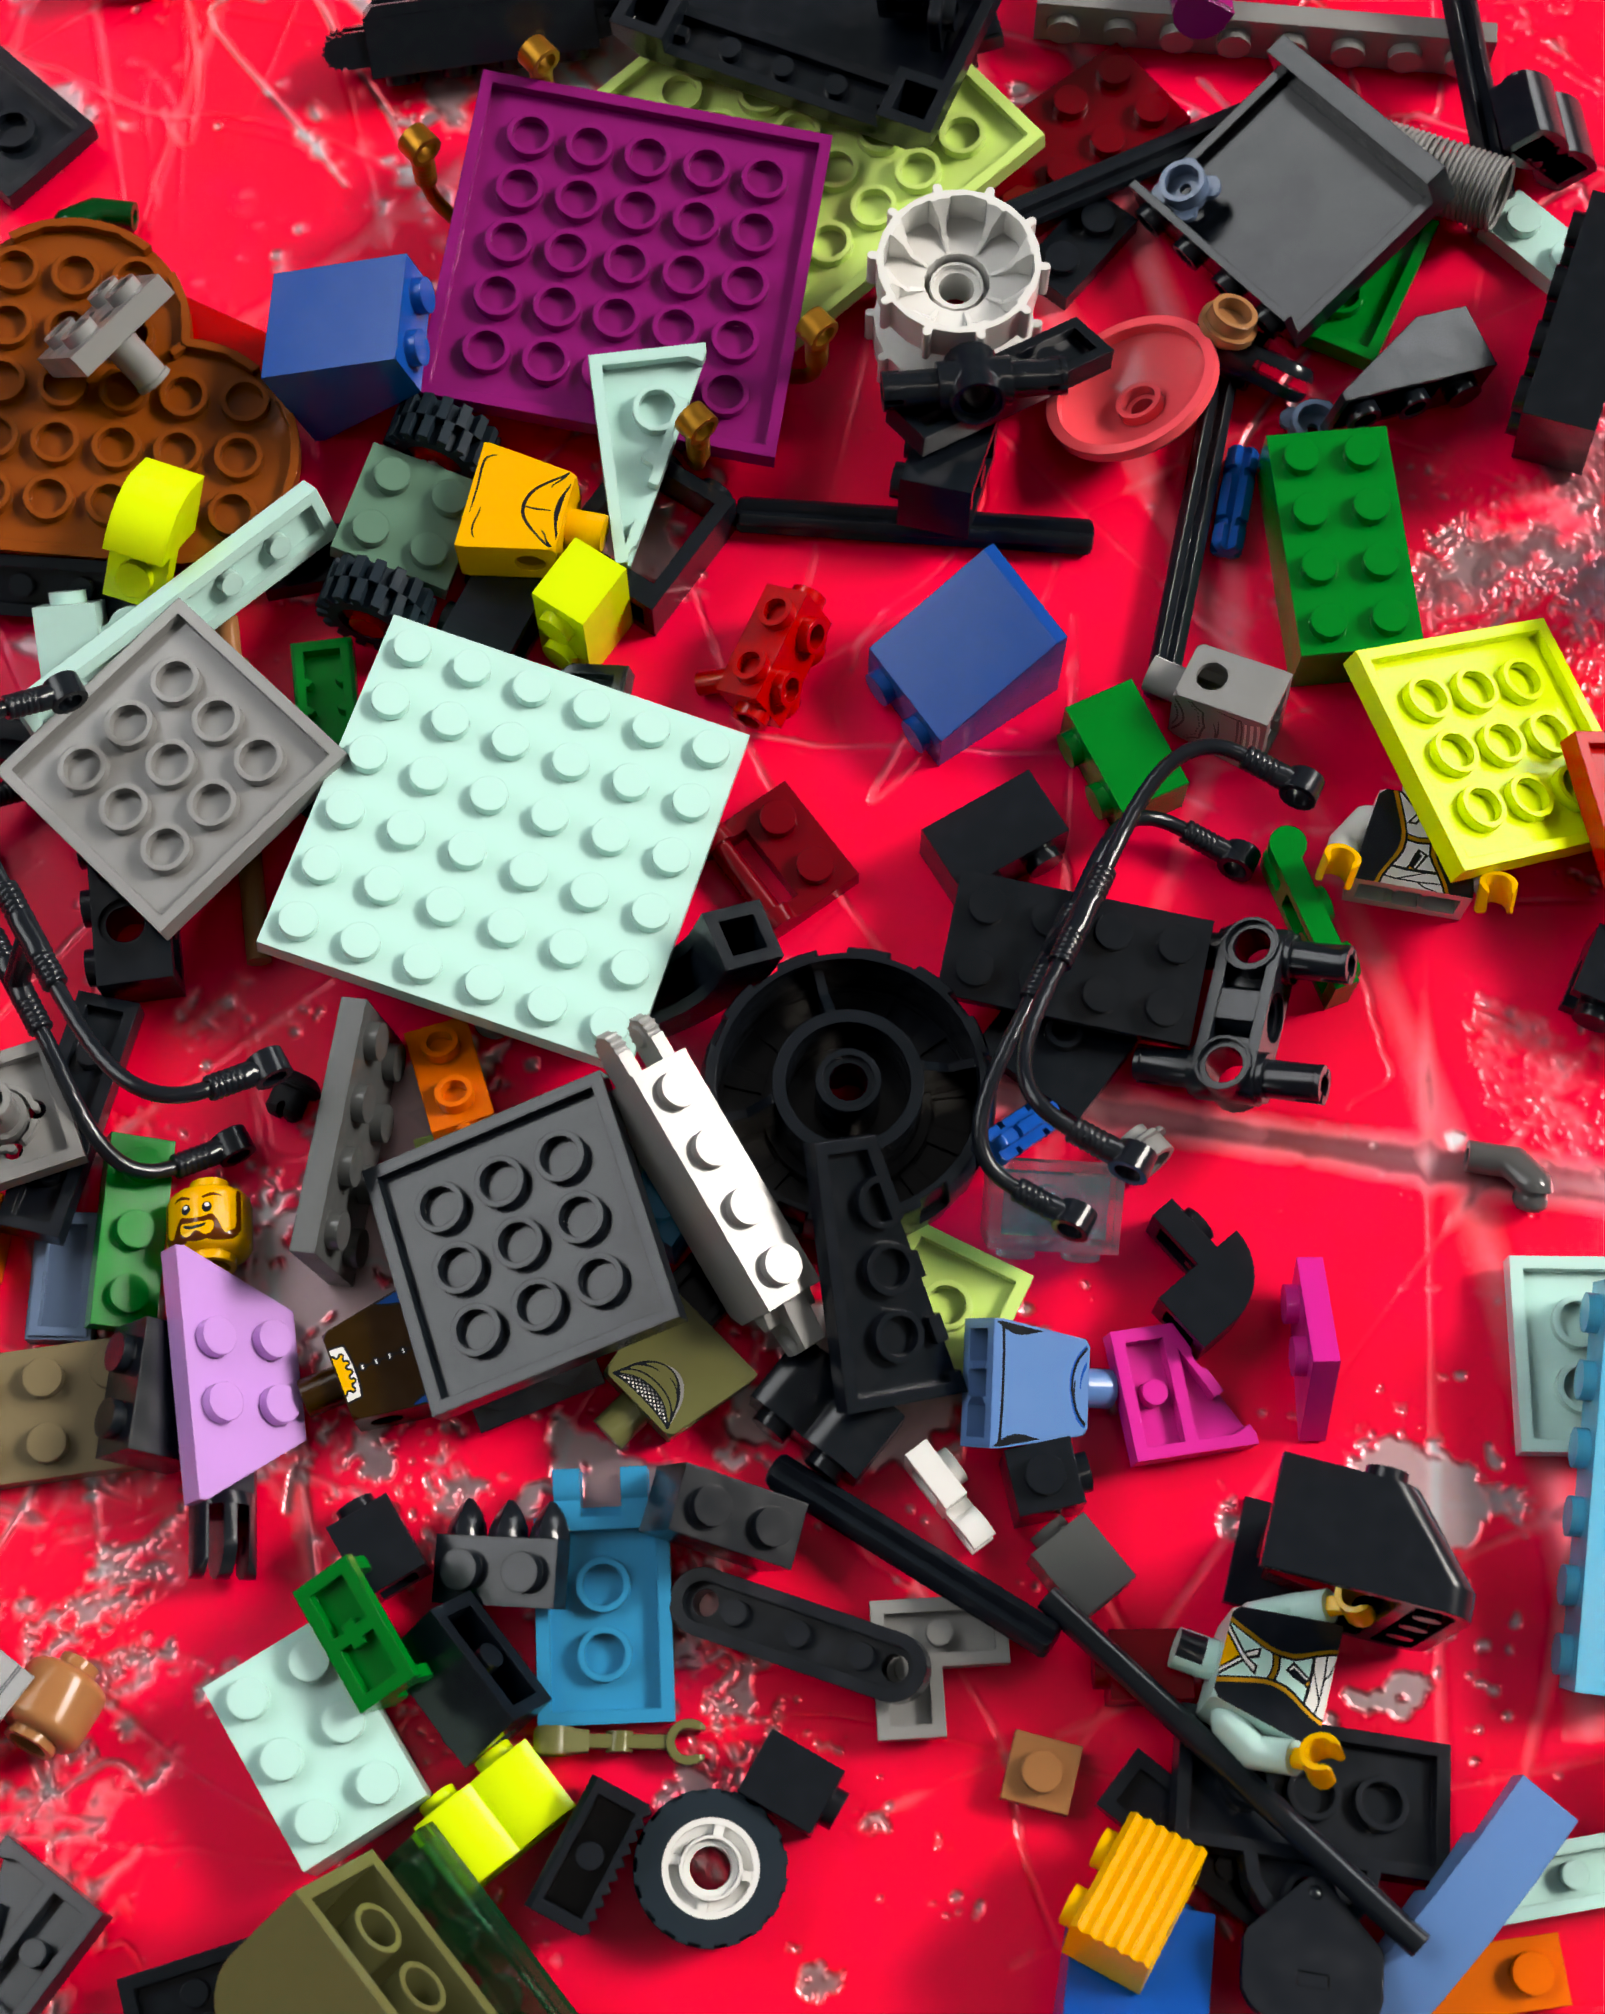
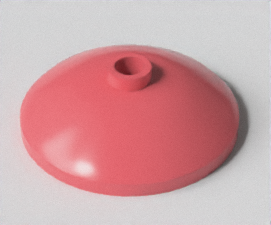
(1148, 398)

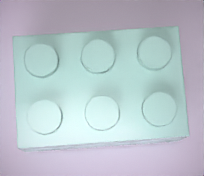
(316, 1760)

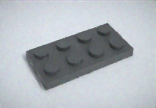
(347, 1139)

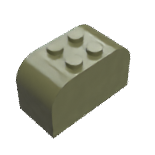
(347, 1949)

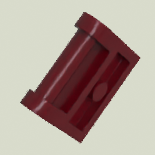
(794, 851)

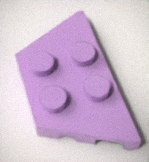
(229, 1374)

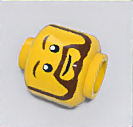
(212, 1222)

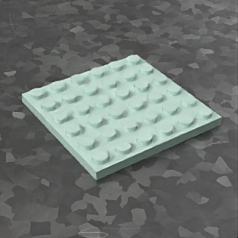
(504, 843)

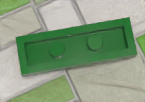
(128, 1238)

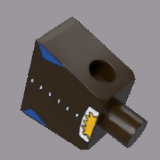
(369, 1370)

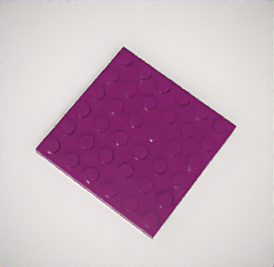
(619, 231)

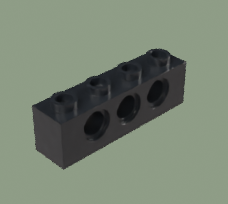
(131, 970)

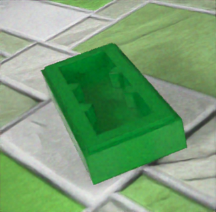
(326, 682)

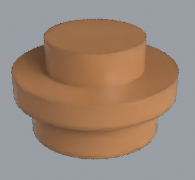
(1229, 322)

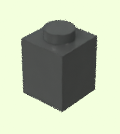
(1079, 1563)

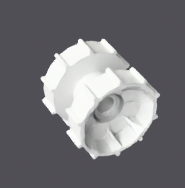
(948, 249)

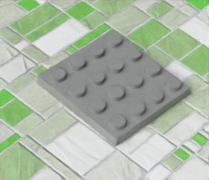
(173, 768)

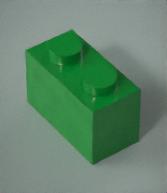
(1116, 749)

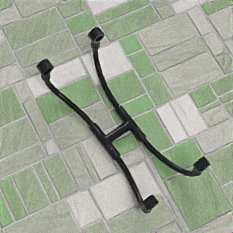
(1235, 858)
(33, 953)

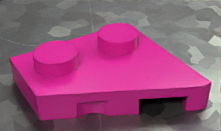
(1312, 1346)
(1168, 1400)

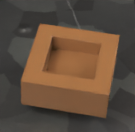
(1041, 1773)

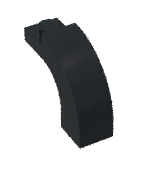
(715, 964)

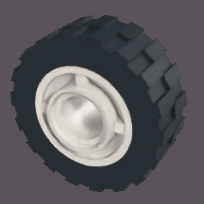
(756, 1868)

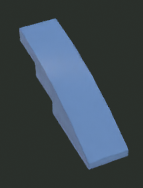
(1474, 1895)

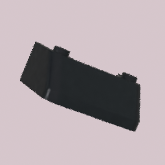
(1357, 1535)

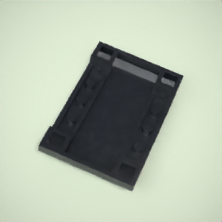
(815, 57)

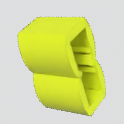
(500, 1810)

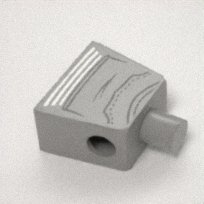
(1221, 697)

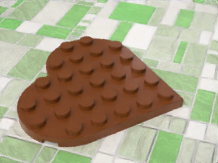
(81, 437)

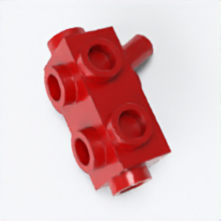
(771, 657)

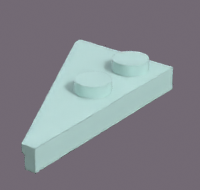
(635, 415)

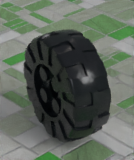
(864, 1026)

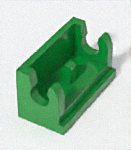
(359, 1635)

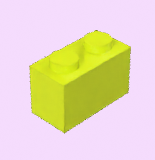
(582, 606)

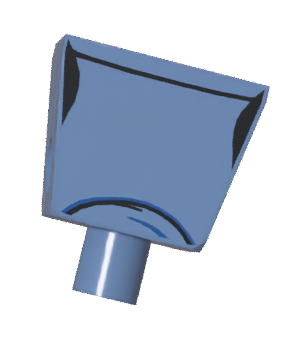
(1027, 1384)

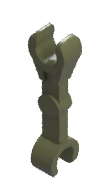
(570, 1741)

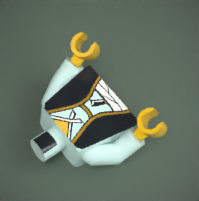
(1272, 1679)

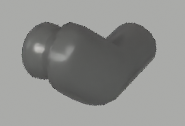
(1516, 1166)

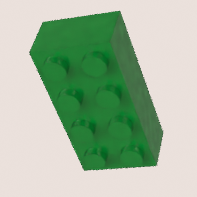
(1335, 548)

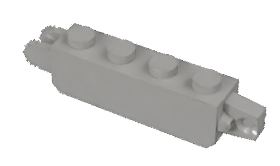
(711, 1186)

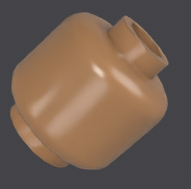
(56, 1706)

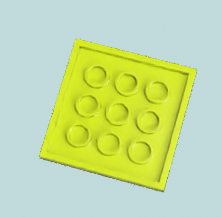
(1478, 741)

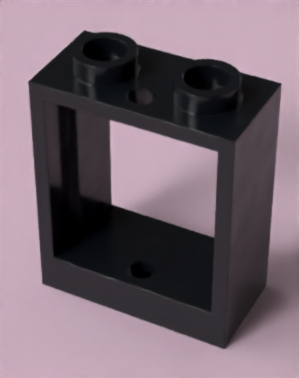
(708, 498)

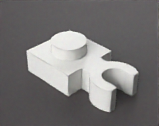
(941, 1482)

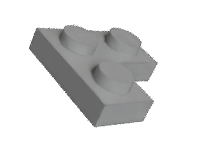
(952, 1641)

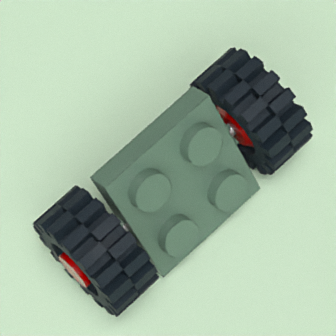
(404, 519)

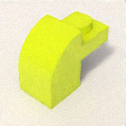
(148, 527)

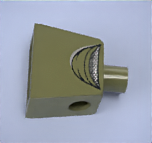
(671, 1380)

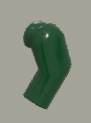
(112, 211)

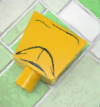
(522, 516)

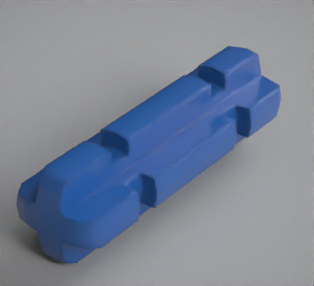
(1234, 502)
(1017, 1133)

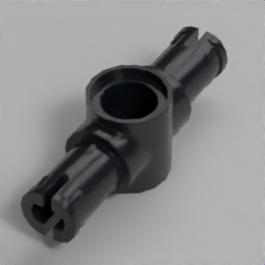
(974, 383)

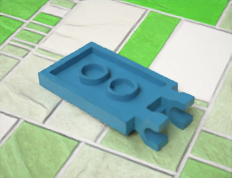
(614, 1642)

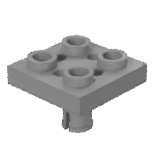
(109, 331)
(47, 1142)

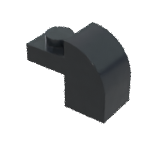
(1215, 1280)

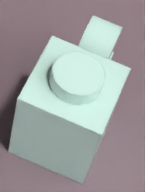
(69, 625)

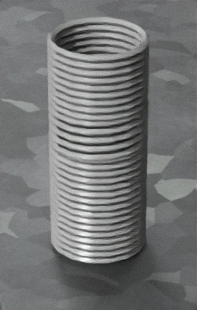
(1477, 177)

